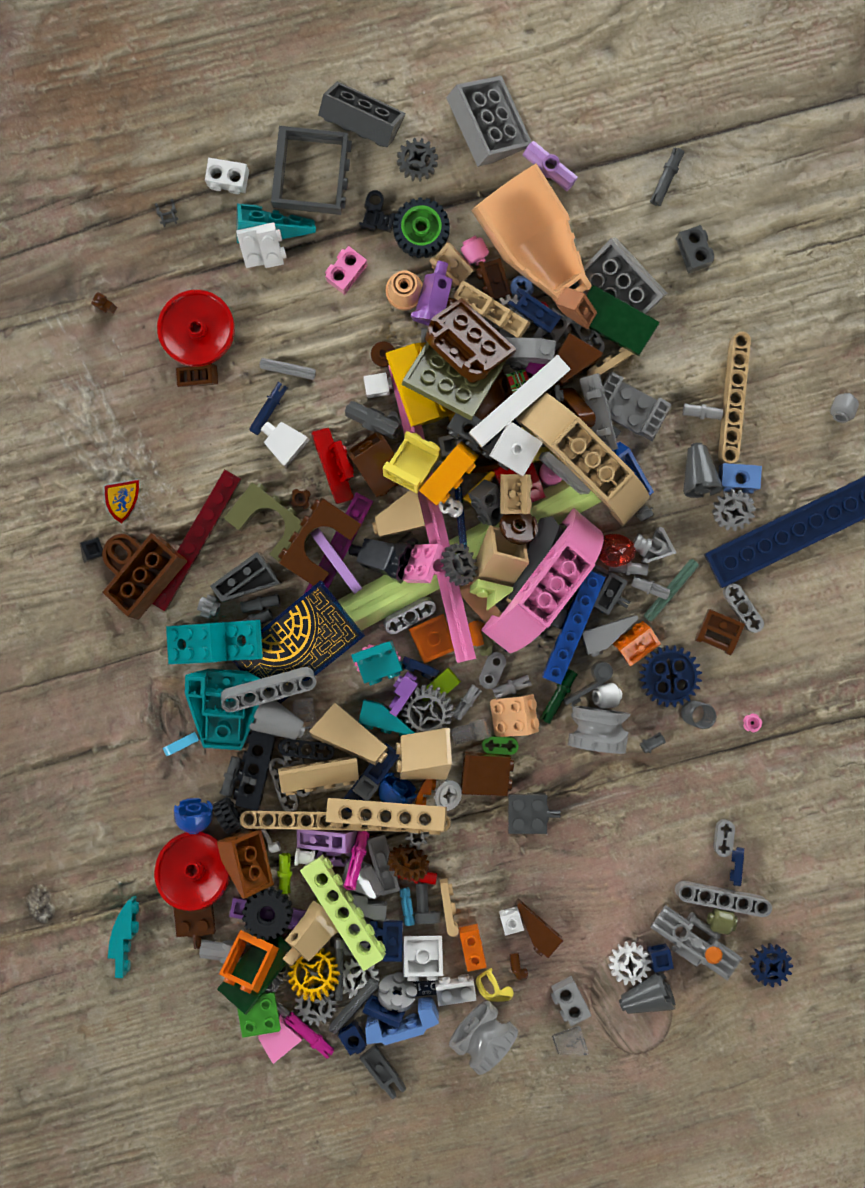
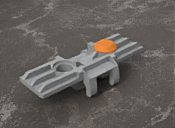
(693, 948)

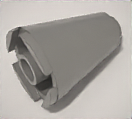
(277, 720)

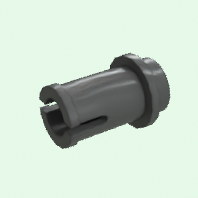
(652, 743)

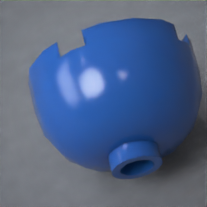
(396, 790)
(193, 815)

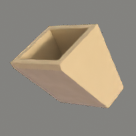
(400, 517)
(500, 559)
(424, 755)

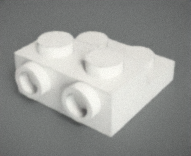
(261, 246)
(422, 957)

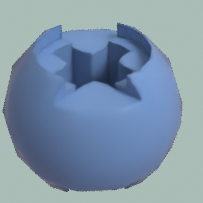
(519, 281)

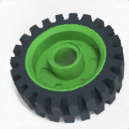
(421, 213)

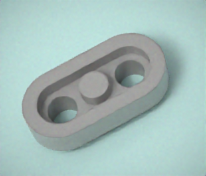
(492, 670)

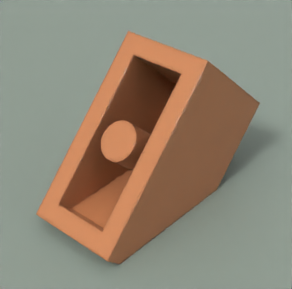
(576, 307)

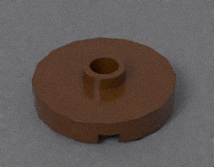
(527, 531)

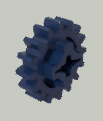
(777, 958)

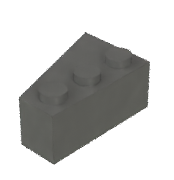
(245, 579)

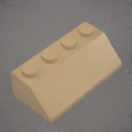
(318, 774)

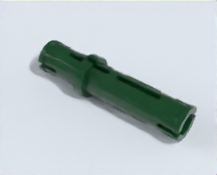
(558, 696)

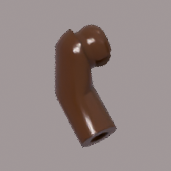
(515, 967)

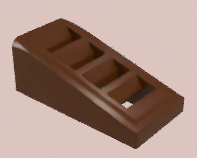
(209, 376)

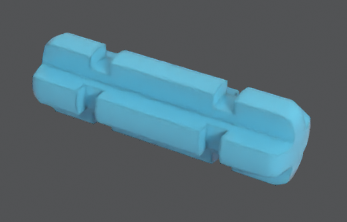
(407, 908)

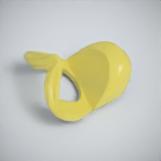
(502, 995)

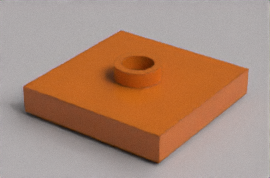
(432, 638)

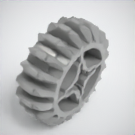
(434, 714)

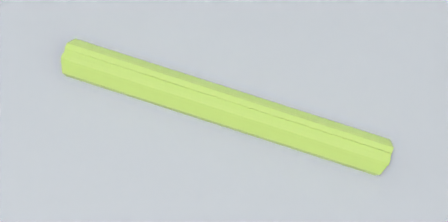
(386, 596)

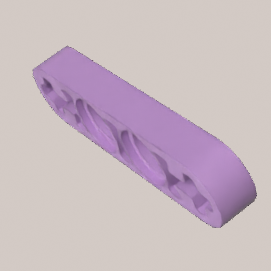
(336, 560)

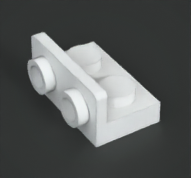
(455, 990)

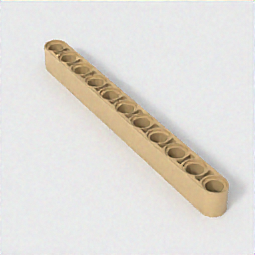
(316, 824)

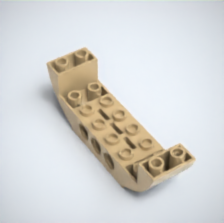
(585, 456)

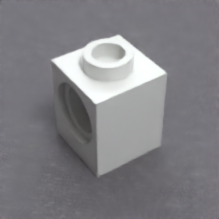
(377, 385)
(511, 920)

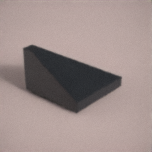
(91, 549)

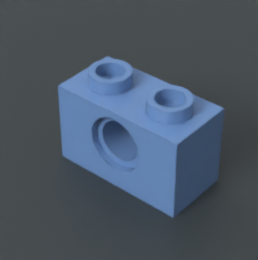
(750, 473)

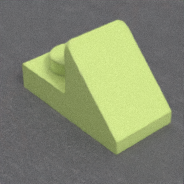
(493, 591)

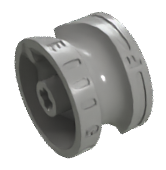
(599, 730)
(483, 1038)

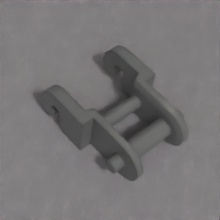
(173, 211)

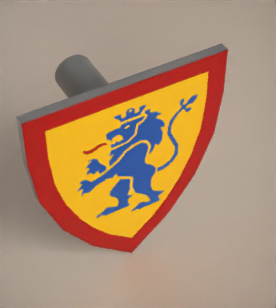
(121, 498)

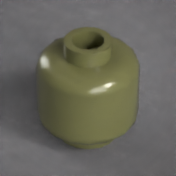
(722, 921)

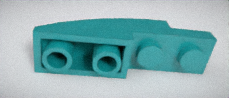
(123, 929)

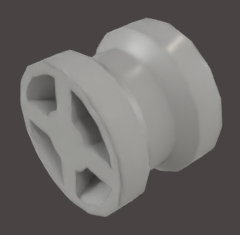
(642, 545)

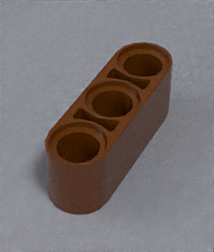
(577, 405)

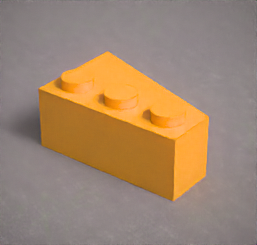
(449, 474)

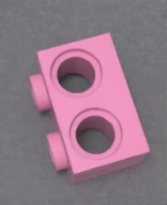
(350, 272)

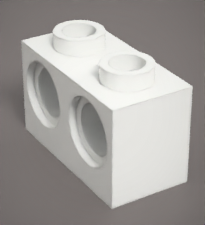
(229, 171)

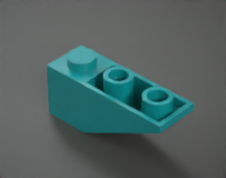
(378, 715)

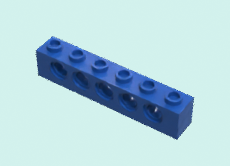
(573, 627)

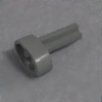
(423, 915)

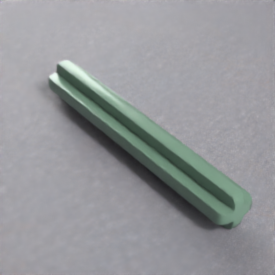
(674, 586)

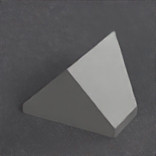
(660, 547)

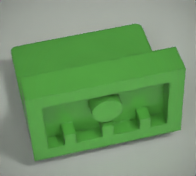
(262, 1017)

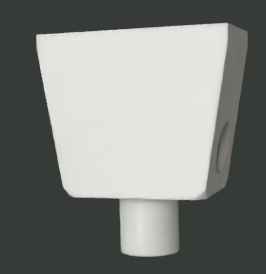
(284, 442)

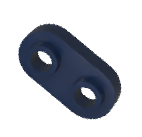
(427, 671)
(738, 858)

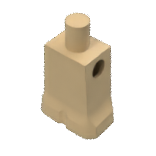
(309, 934)

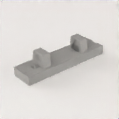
(593, 388)

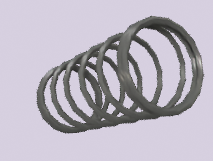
(687, 714)

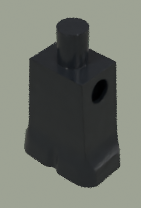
(383, 557)

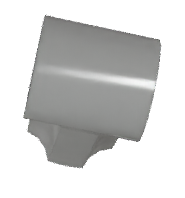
(215, 950)

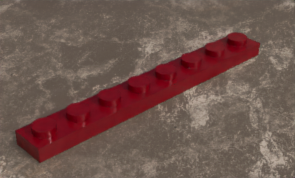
(200, 533)

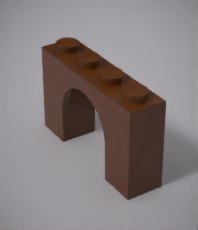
(323, 514)

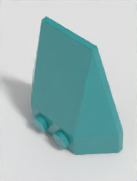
(214, 725)

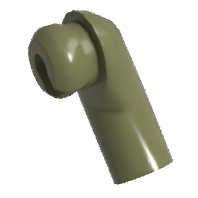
(487, 649)

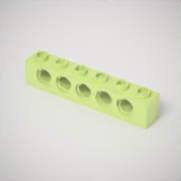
(365, 956)

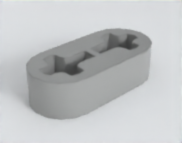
(728, 838)

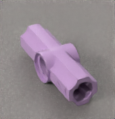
(559, 174)

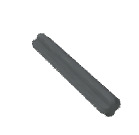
(353, 1006)

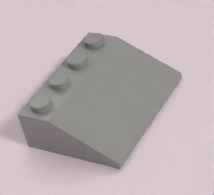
(488, 119)
(623, 277)

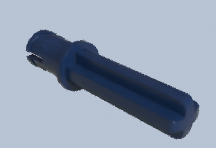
(268, 408)

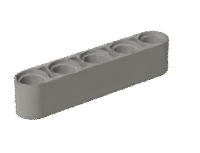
(260, 696)
(731, 902)

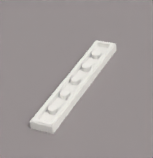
(519, 401)

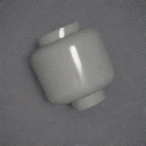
(844, 407)

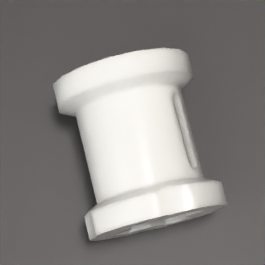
(450, 509)
(304, 857)

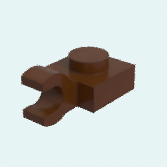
(100, 301)

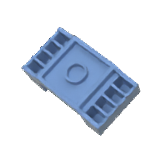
(409, 1027)

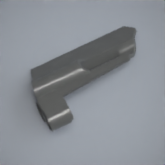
(547, 536)

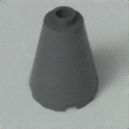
(700, 473)
(648, 996)

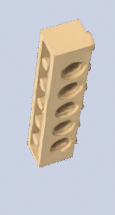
(336, 807)

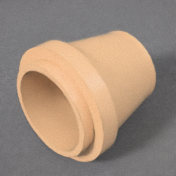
(403, 298)

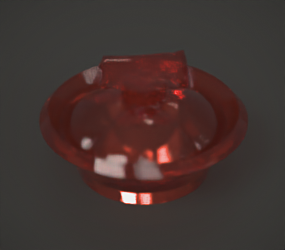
(616, 550)

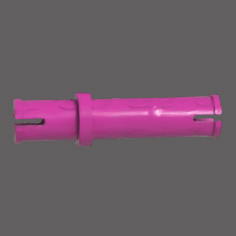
(358, 852)
(316, 1040)

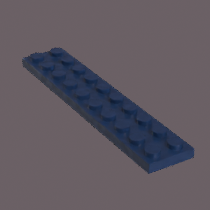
(788, 533)

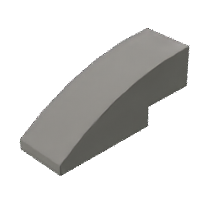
(371, 908)

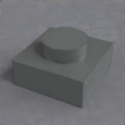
(365, 788)

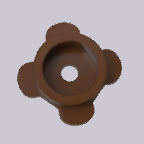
(296, 495)

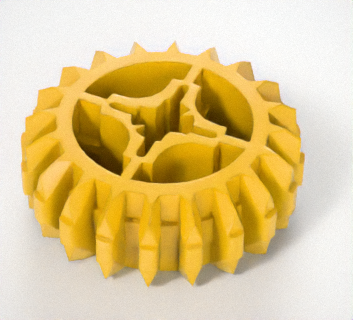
(309, 980)

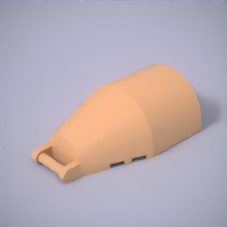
(533, 232)

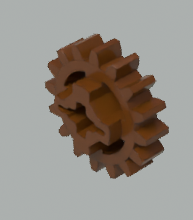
(408, 862)

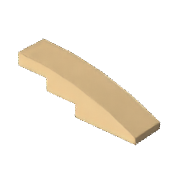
(492, 310)

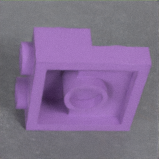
(404, 688)

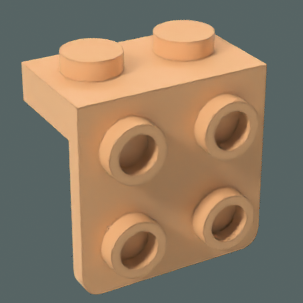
(514, 716)

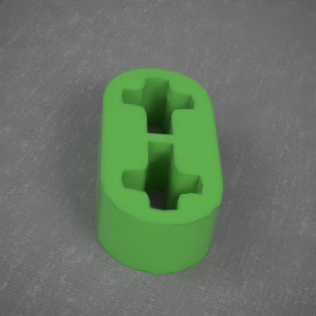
(500, 750)

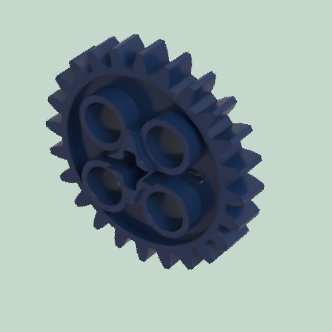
(687, 673)

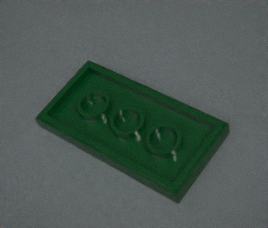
(621, 321)
(247, 969)

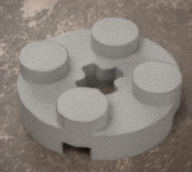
(396, 1002)

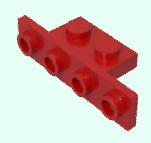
(335, 464)

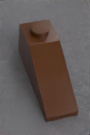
(542, 935)

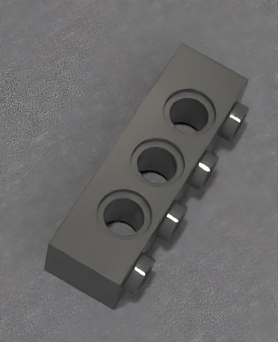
(456, 430)

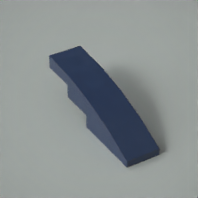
(374, 773)

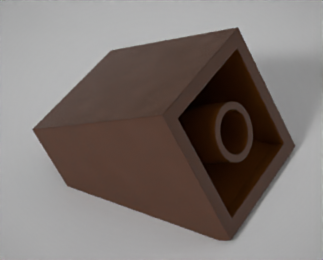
(578, 357)
(369, 459)
(486, 774)

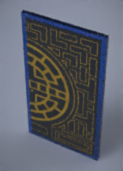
(304, 635)

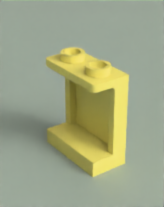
(412, 462)

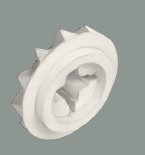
(452, 799)

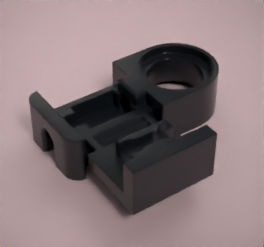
(376, 217)

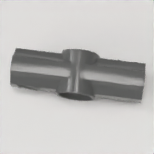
(373, 420)

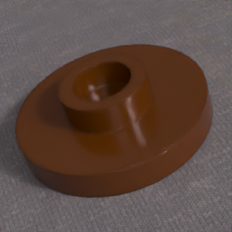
(378, 353)

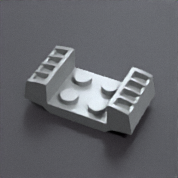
(634, 408)

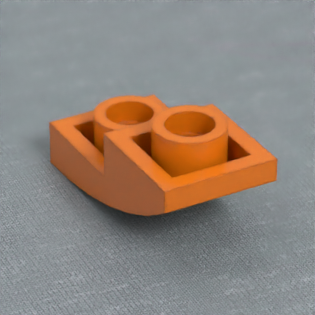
(425, 789)

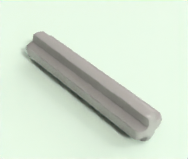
(287, 368)

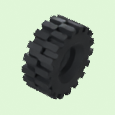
(272, 899)

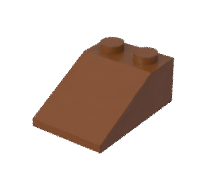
(246, 861)

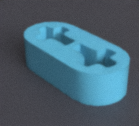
(180, 744)

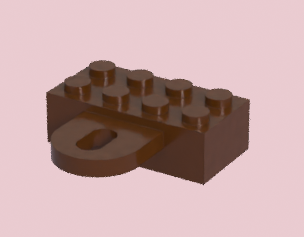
(141, 574)

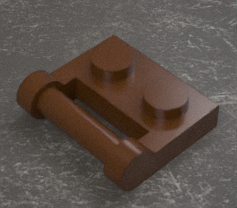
(723, 626)

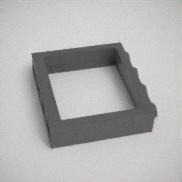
(310, 135)

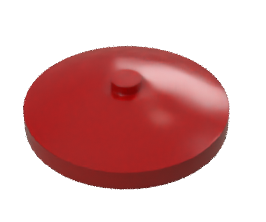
(196, 328)
(191, 872)

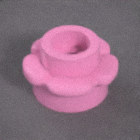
(747, 722)

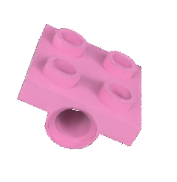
(423, 563)

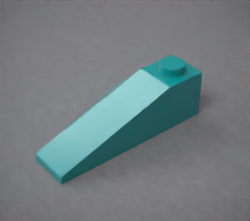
(289, 226)

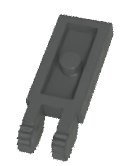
(382, 1070)

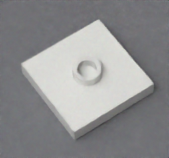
(516, 448)

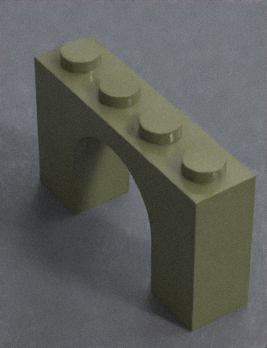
(255, 500)

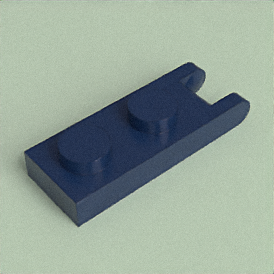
(535, 311)

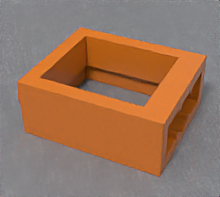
(235, 954)

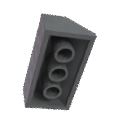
(361, 114)

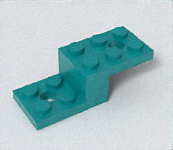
(214, 642)
(378, 663)

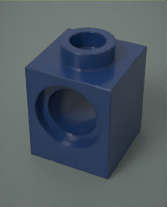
(660, 957)
(349, 1030)

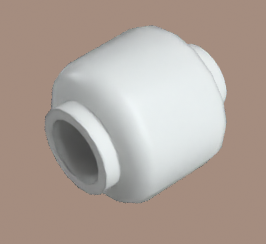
(607, 696)

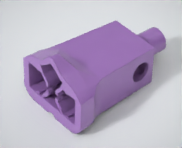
(433, 295)

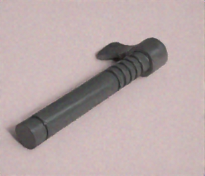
(339, 944)

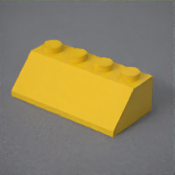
(417, 407)

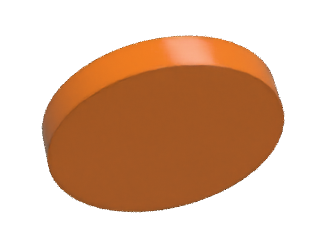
(475, 631)

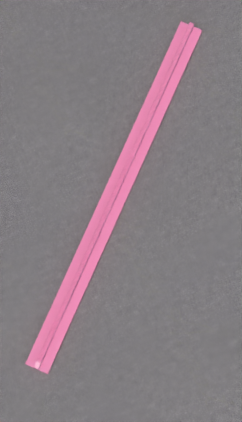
(437, 534)

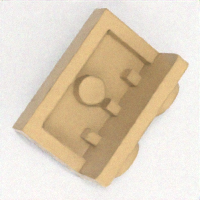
(458, 267)
(515, 494)

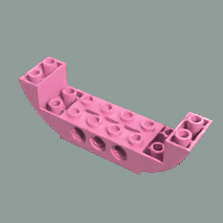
(548, 586)

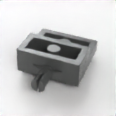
(610, 591)
(529, 813)

